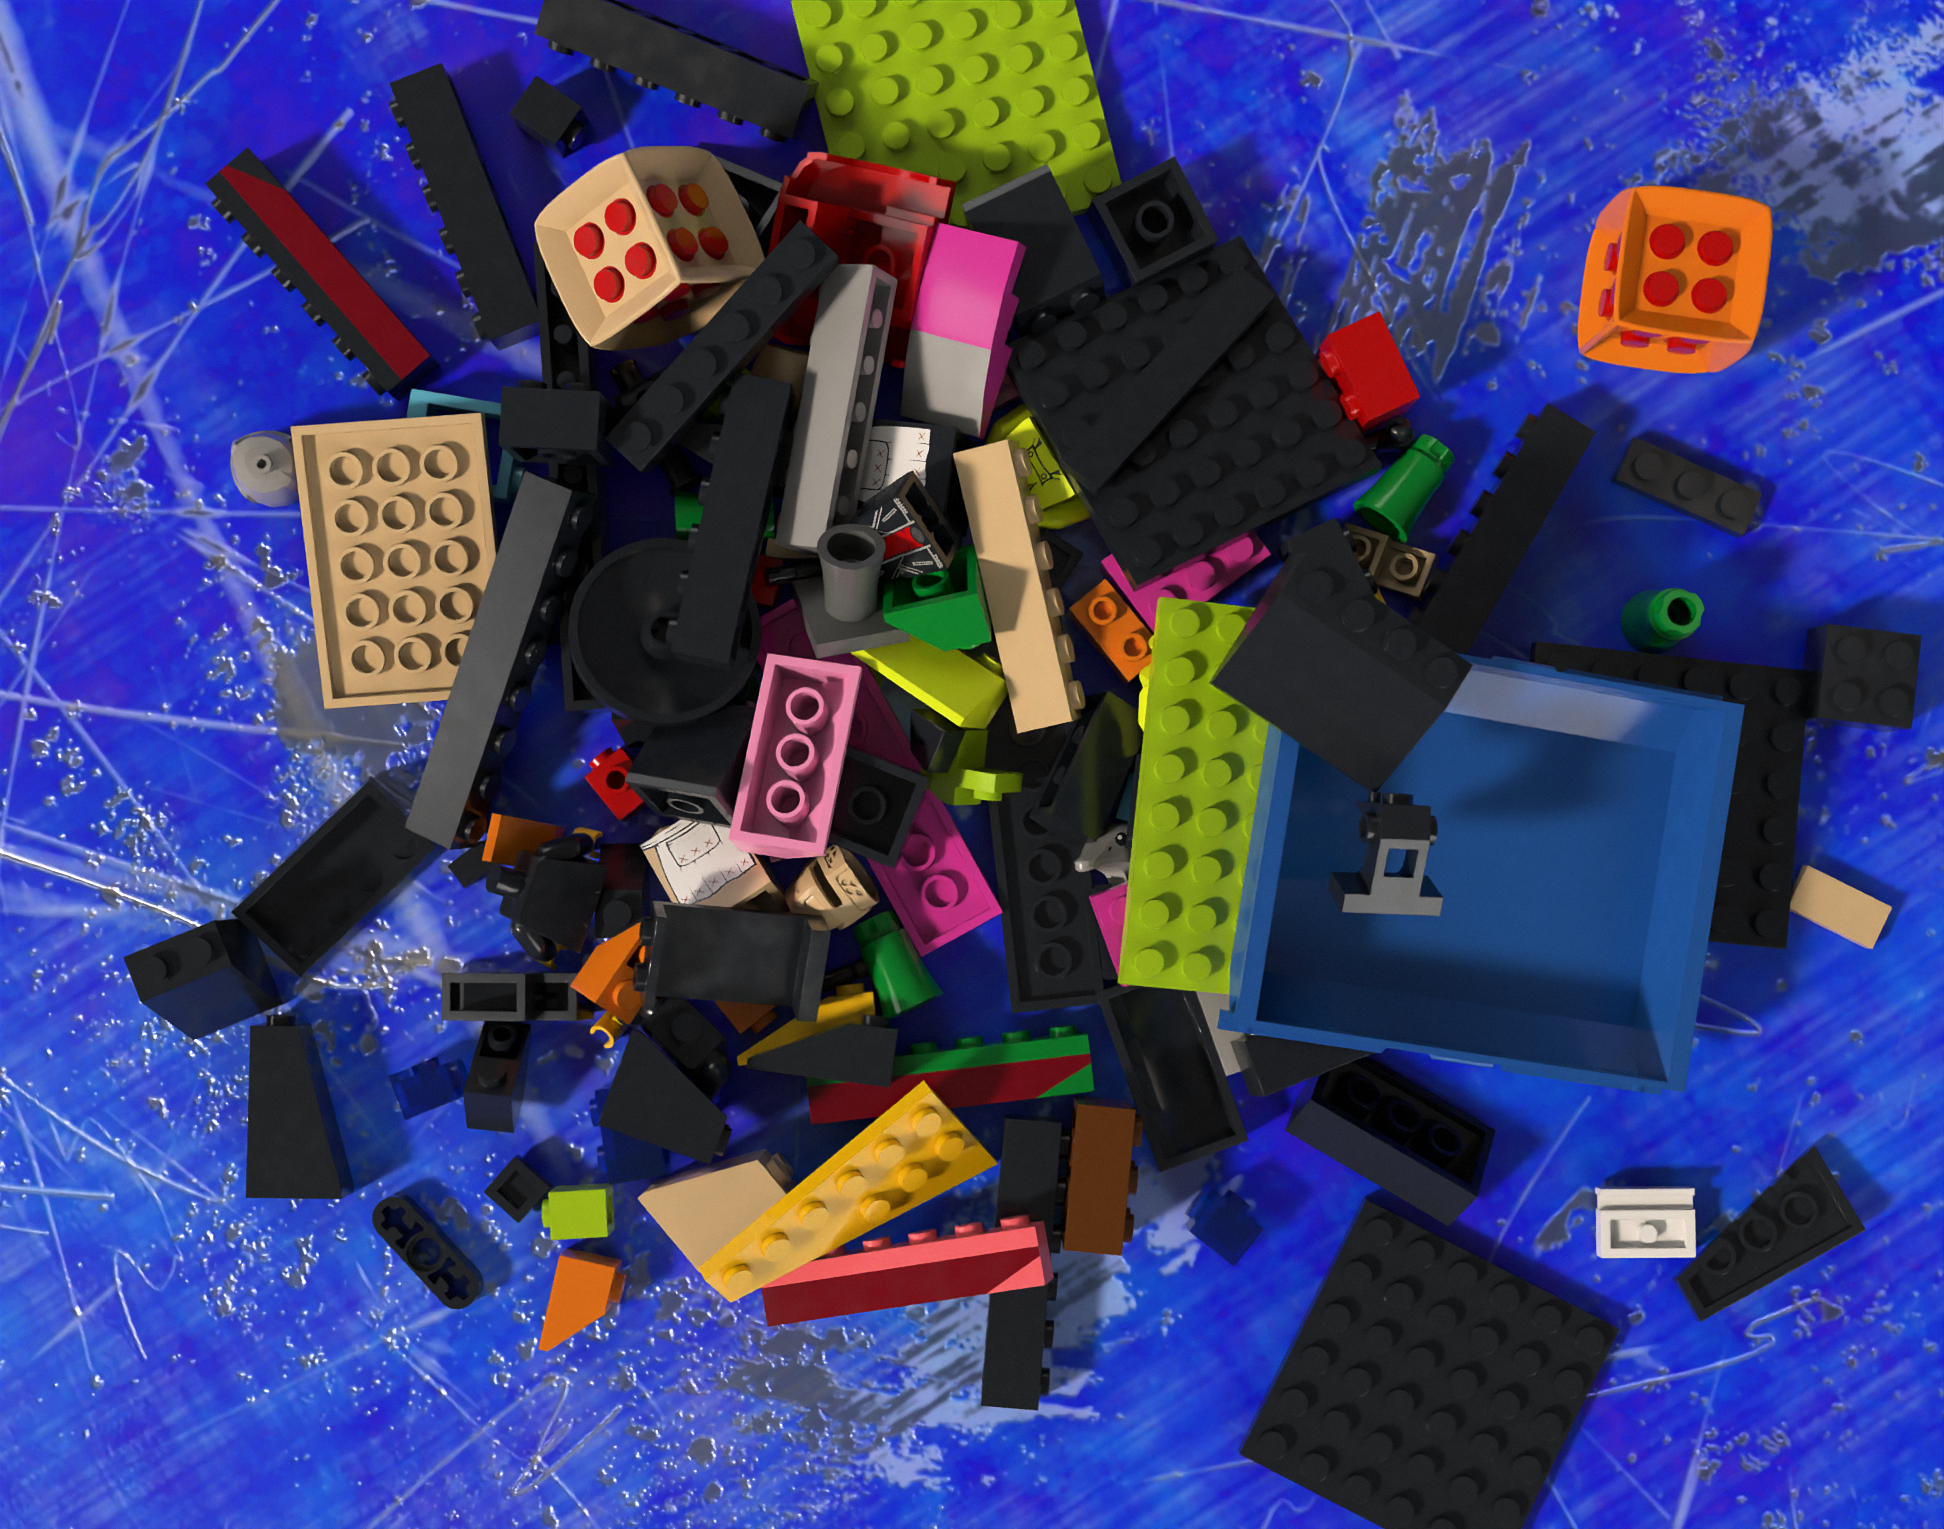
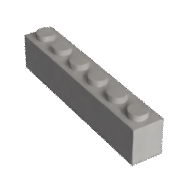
(836, 404)

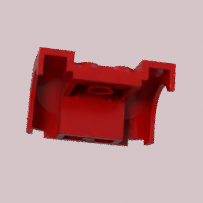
(865, 217)

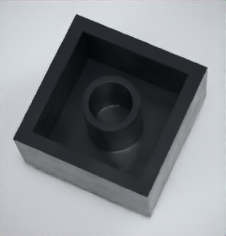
(1151, 223)
(556, 424)
(1861, 677)
(876, 806)

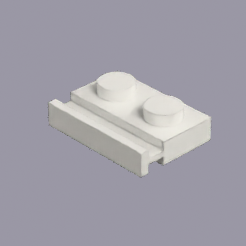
(1645, 1222)

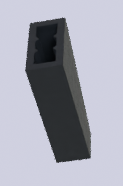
(291, 1117)

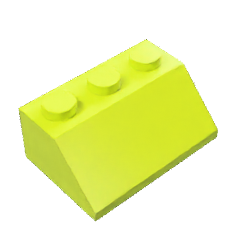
(950, 682)

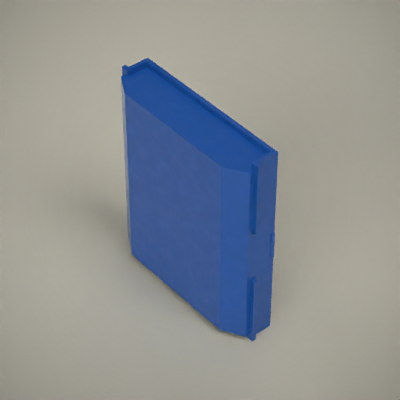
(1569, 871)

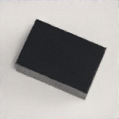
(470, 866)

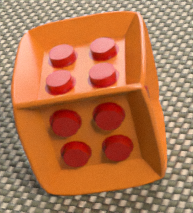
(1675, 279)

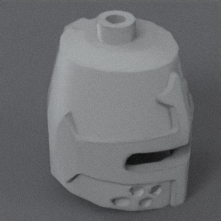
(265, 468)

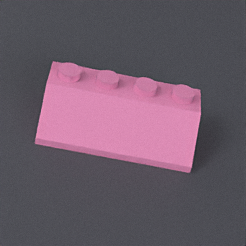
(795, 757)

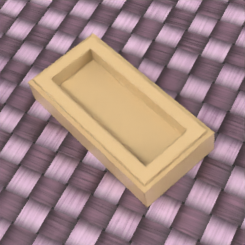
(1838, 907)

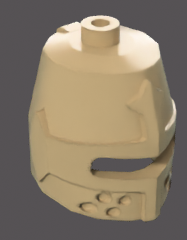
(834, 888)

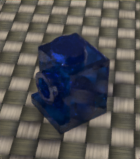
(429, 1087)

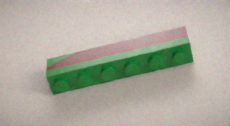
(967, 1074)

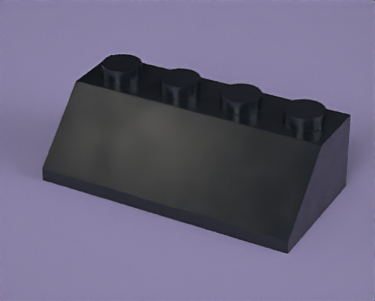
(1395, 1135)

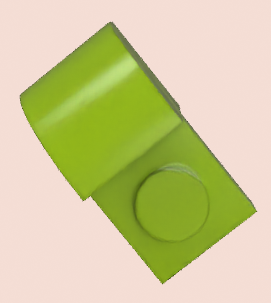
(968, 778)

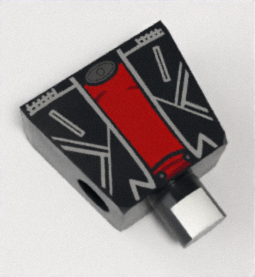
(912, 527)

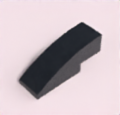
(513, 997)

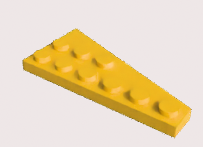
(880, 1174)

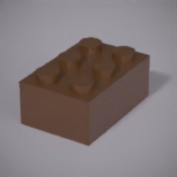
(1100, 1175)

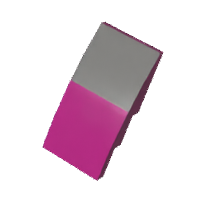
(961, 329)

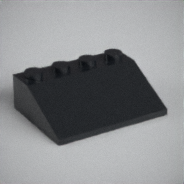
(1339, 671)

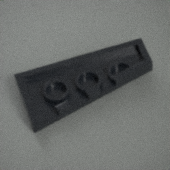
(1776, 1233)

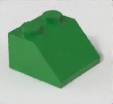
(942, 606)

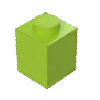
(579, 1211)

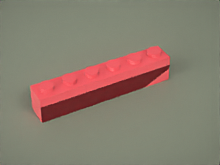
(913, 1271)

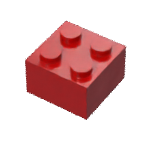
(1367, 372)

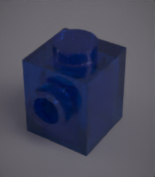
(1223, 1223)

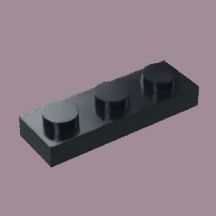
(1686, 487)

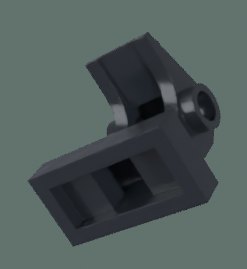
(1386, 826)

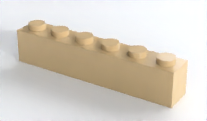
(1018, 585)

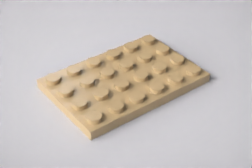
(395, 551)

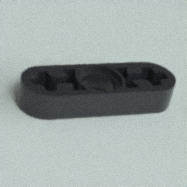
(407, 1252)

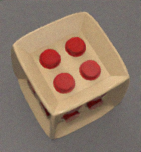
(647, 246)

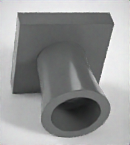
(846, 603)

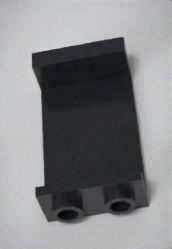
(732, 956)

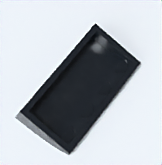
(333, 877)
(1172, 1072)

